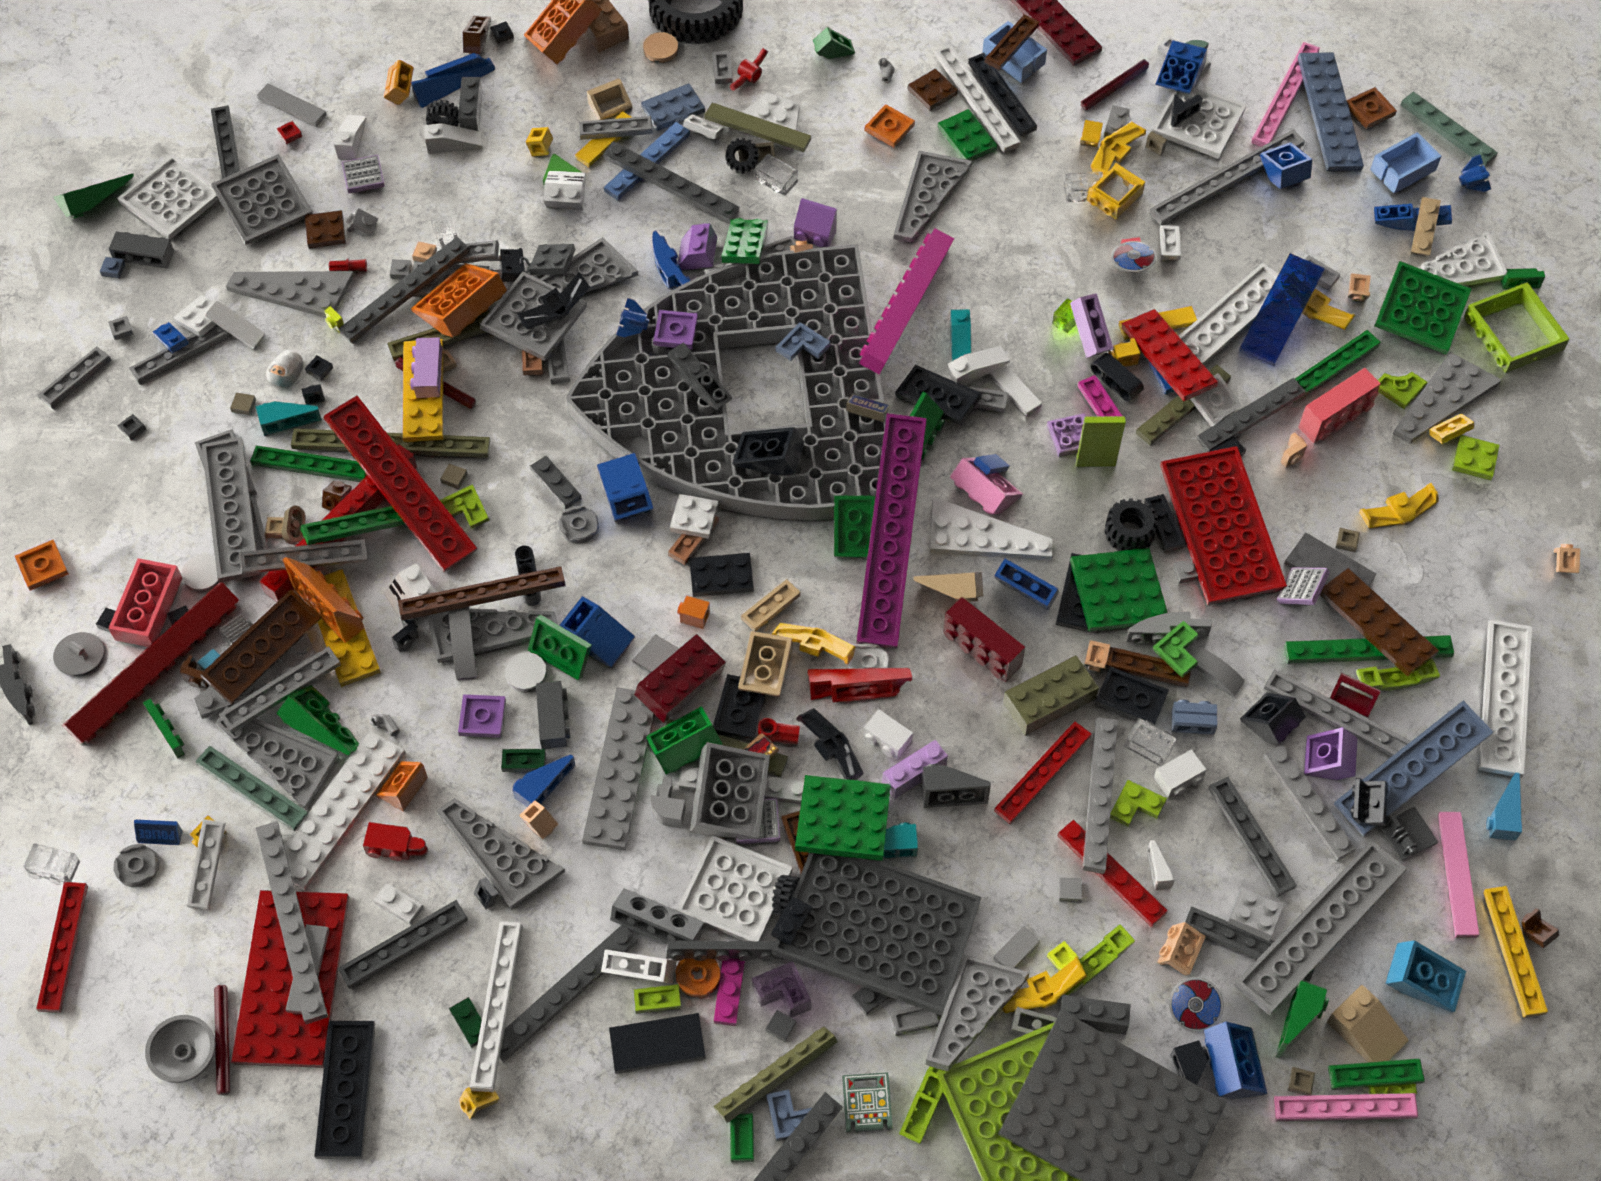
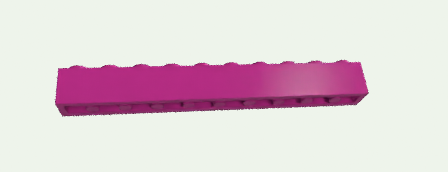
(906, 301)

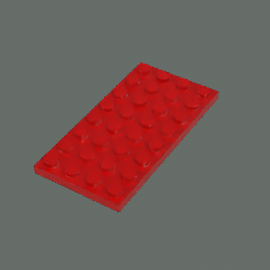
(1222, 525)
(264, 1029)

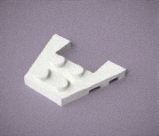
(776, 110)

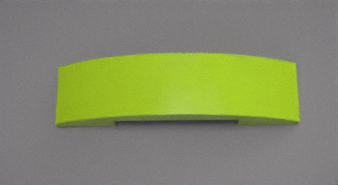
(1395, 679)
(1103, 955)

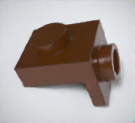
(334, 494)
(191, 674)
(1538, 929)

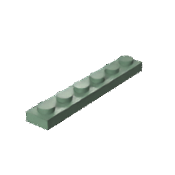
(1448, 128)
(251, 788)

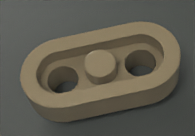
(291, 526)

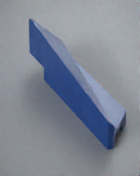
(448, 77)

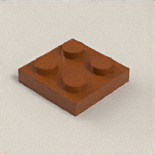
(1371, 108)

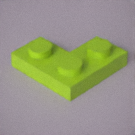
(466, 501)
(1134, 798)

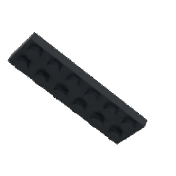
(345, 1090)

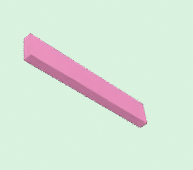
(1458, 874)
(1345, 1107)

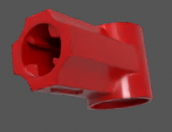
(779, 732)

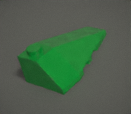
(83, 199)
(309, 714)

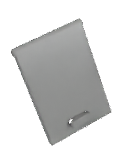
(654, 653)

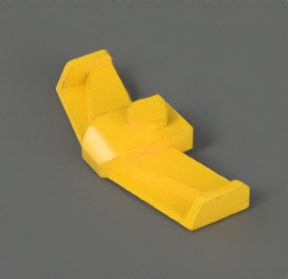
(1116, 147)
(1319, 309)
(1401, 508)
(816, 640)
(1045, 990)

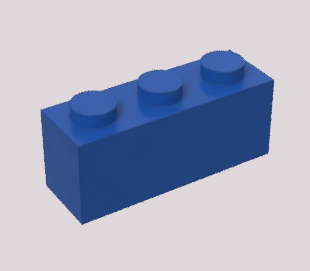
(1026, 584)

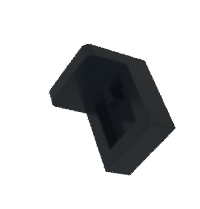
(406, 636)

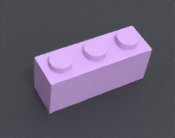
(1091, 325)
(426, 367)
(908, 772)

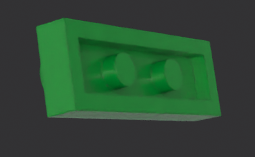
(165, 727)

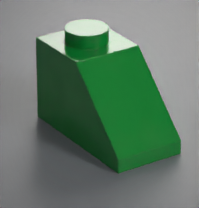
(832, 44)

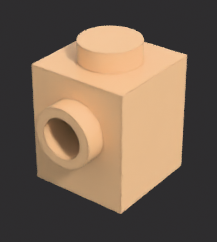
(538, 819)

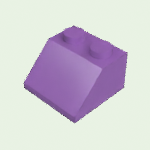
(815, 223)
(698, 247)
(1331, 754)

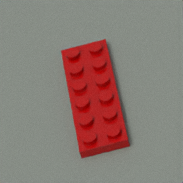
(1169, 355)

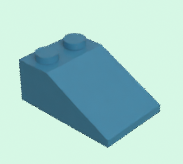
(1425, 975)

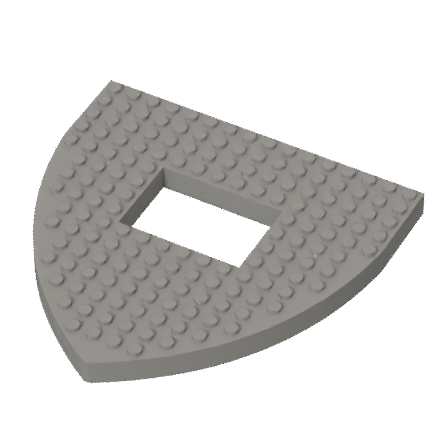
(641, 405)

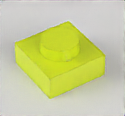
(333, 319)
(1061, 955)

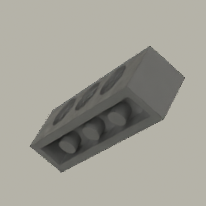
(654, 919)

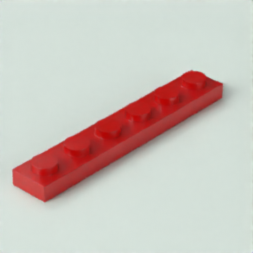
(1042, 772)
(1117, 878)
(62, 947)

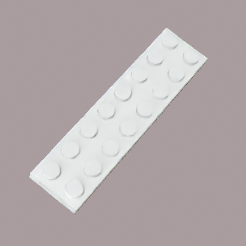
(1229, 315)
(1506, 697)
(340, 807)

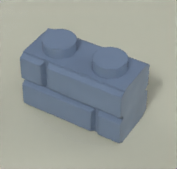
(1194, 717)

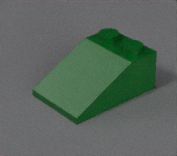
(1304, 1008)

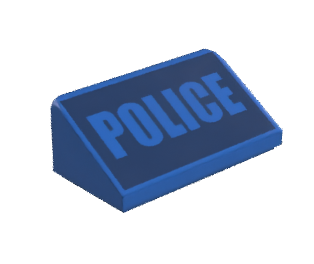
(157, 832)

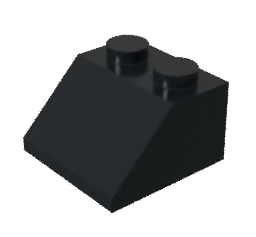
(1274, 717)

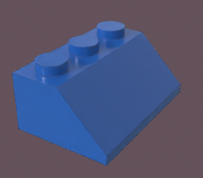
(1235, 1061)

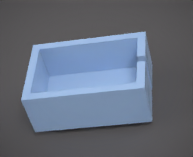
(1028, 58)
(1405, 162)

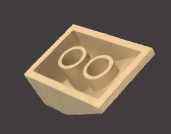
(955, 585)
(765, 663)
(1367, 1026)

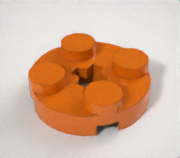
(702, 987)

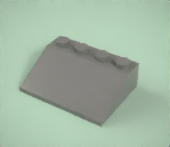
(729, 792)

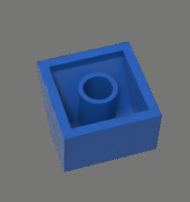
(1286, 165)

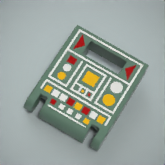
(867, 1105)

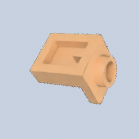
(1567, 559)

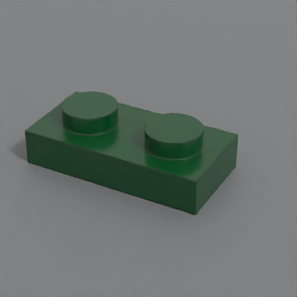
(522, 760)
(467, 1020)

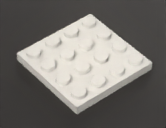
(1207, 129)
(169, 197)
(733, 890)

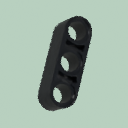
(1117, 377)
(527, 566)

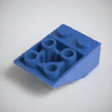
(1182, 67)
(625, 487)
(599, 629)

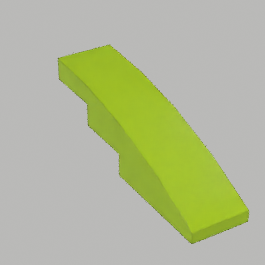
(923, 1107)

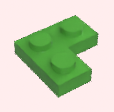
(1173, 647)

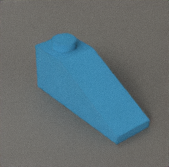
(1506, 817)

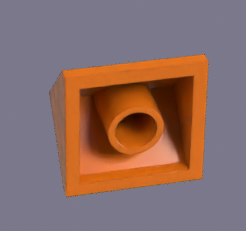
(403, 784)

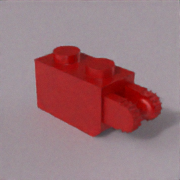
(392, 842)

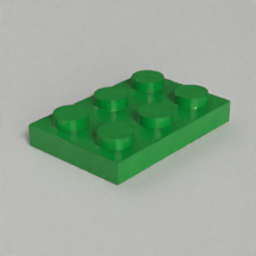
(967, 135)
(852, 525)
(559, 647)

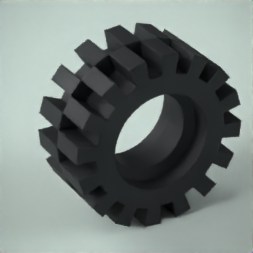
(436, 110)
(741, 166)
(783, 892)

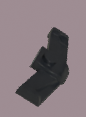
(555, 304)
(832, 744)

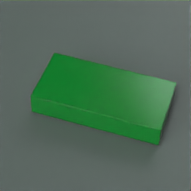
(742, 1138)

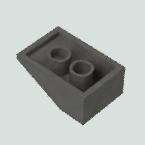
(950, 787)

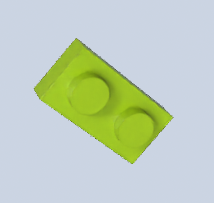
(657, 999)

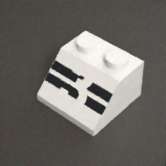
(564, 190)
(406, 585)

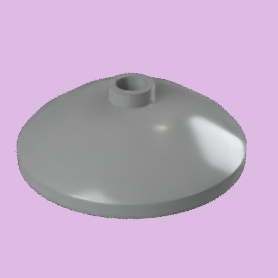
(171, 1039)

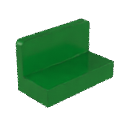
(1517, 277)

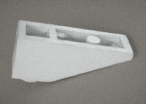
(349, 137)
(450, 138)
(977, 364)
(638, 966)

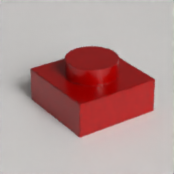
(289, 132)

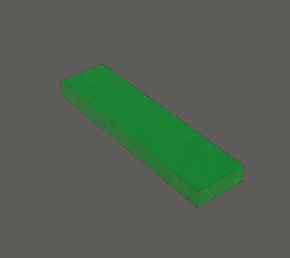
(1376, 1074)

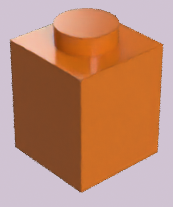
(694, 612)

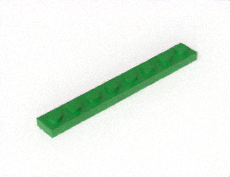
(1351, 650)

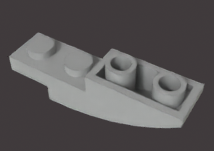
(1159, 626)

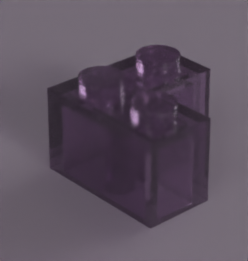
(782, 984)

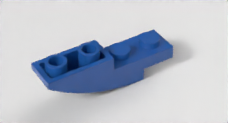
(1405, 216)
(666, 262)

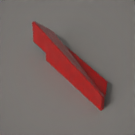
(857, 683)

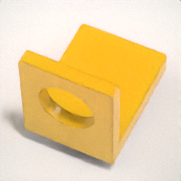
(1091, 133)

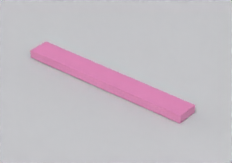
(1282, 101)

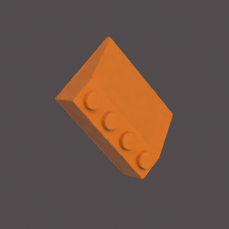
(561, 26)
(460, 299)
(324, 599)

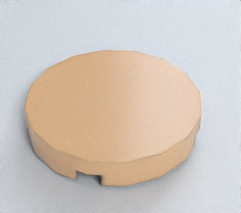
(660, 47)

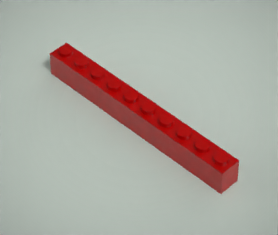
(361, 499)
(150, 663)

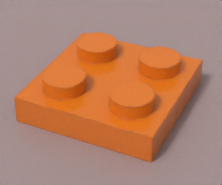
(889, 125)
(41, 565)

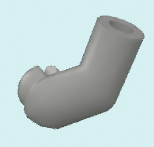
(887, 68)
(386, 722)

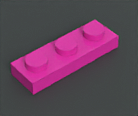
(1098, 397)
(729, 992)

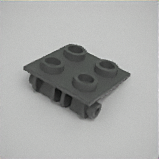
(1408, 833)

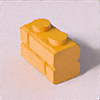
(398, 82)

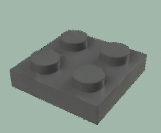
(552, 259)

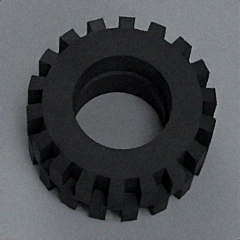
(1135, 513)

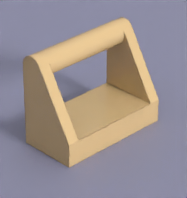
(606, 93)

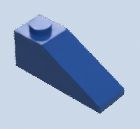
(542, 782)

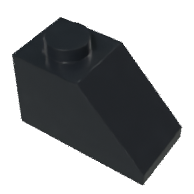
(1190, 1060)

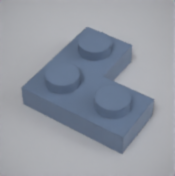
(802, 338)
(783, 1115)

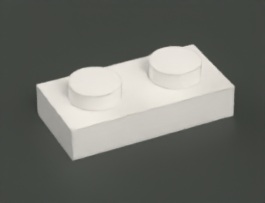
(702, 126)
(1170, 242)
(398, 904)

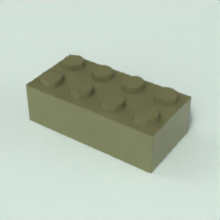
(1050, 695)

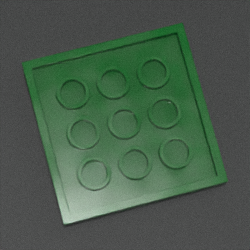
(1422, 307)
(1118, 588)
(843, 817)

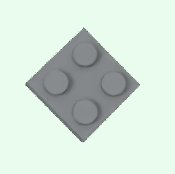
(1255, 914)

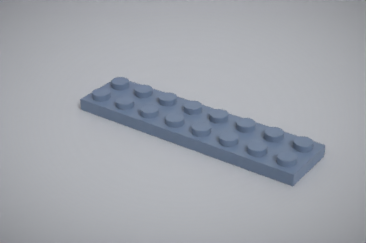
(1330, 112)
(1423, 760)

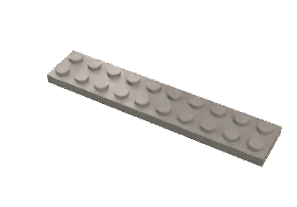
(1320, 927)

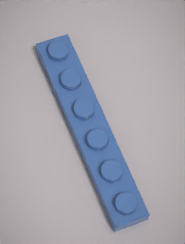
(655, 152)

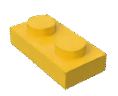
(1451, 428)

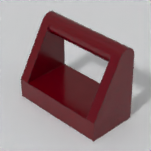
(1353, 699)

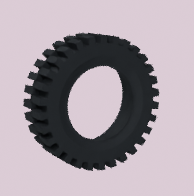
(696, 25)

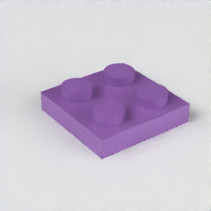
(675, 328)
(482, 716)

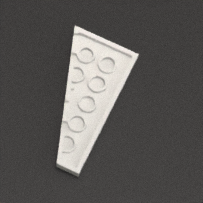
(1470, 263)
(971, 533)

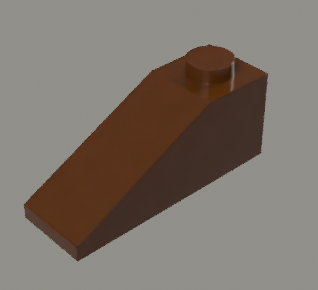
(476, 34)

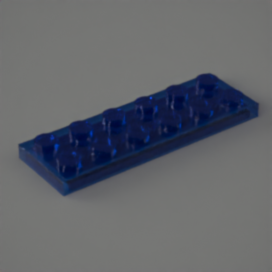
(1281, 309)

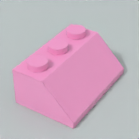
(989, 490)

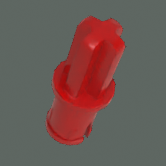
(348, 265)

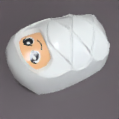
(285, 368)

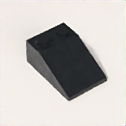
(770, 450)

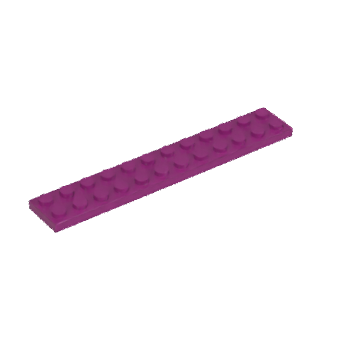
(891, 531)

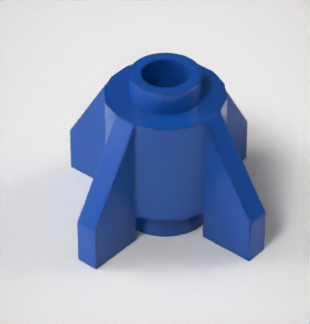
(1474, 176)
(633, 319)

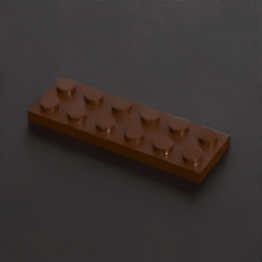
(1378, 622)
(260, 646)

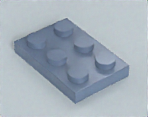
(673, 106)

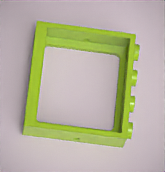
(1536, 309)

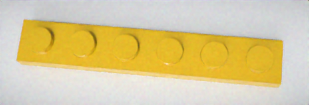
(1515, 952)

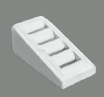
(1160, 871)

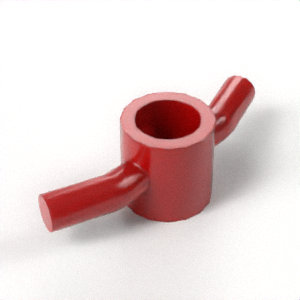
(749, 70)

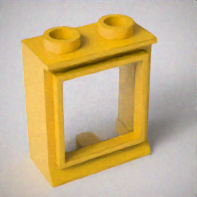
(1116, 191)

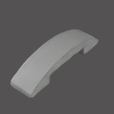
(462, 643)
(1216, 669)

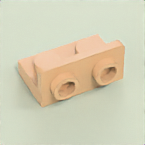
(1181, 948)

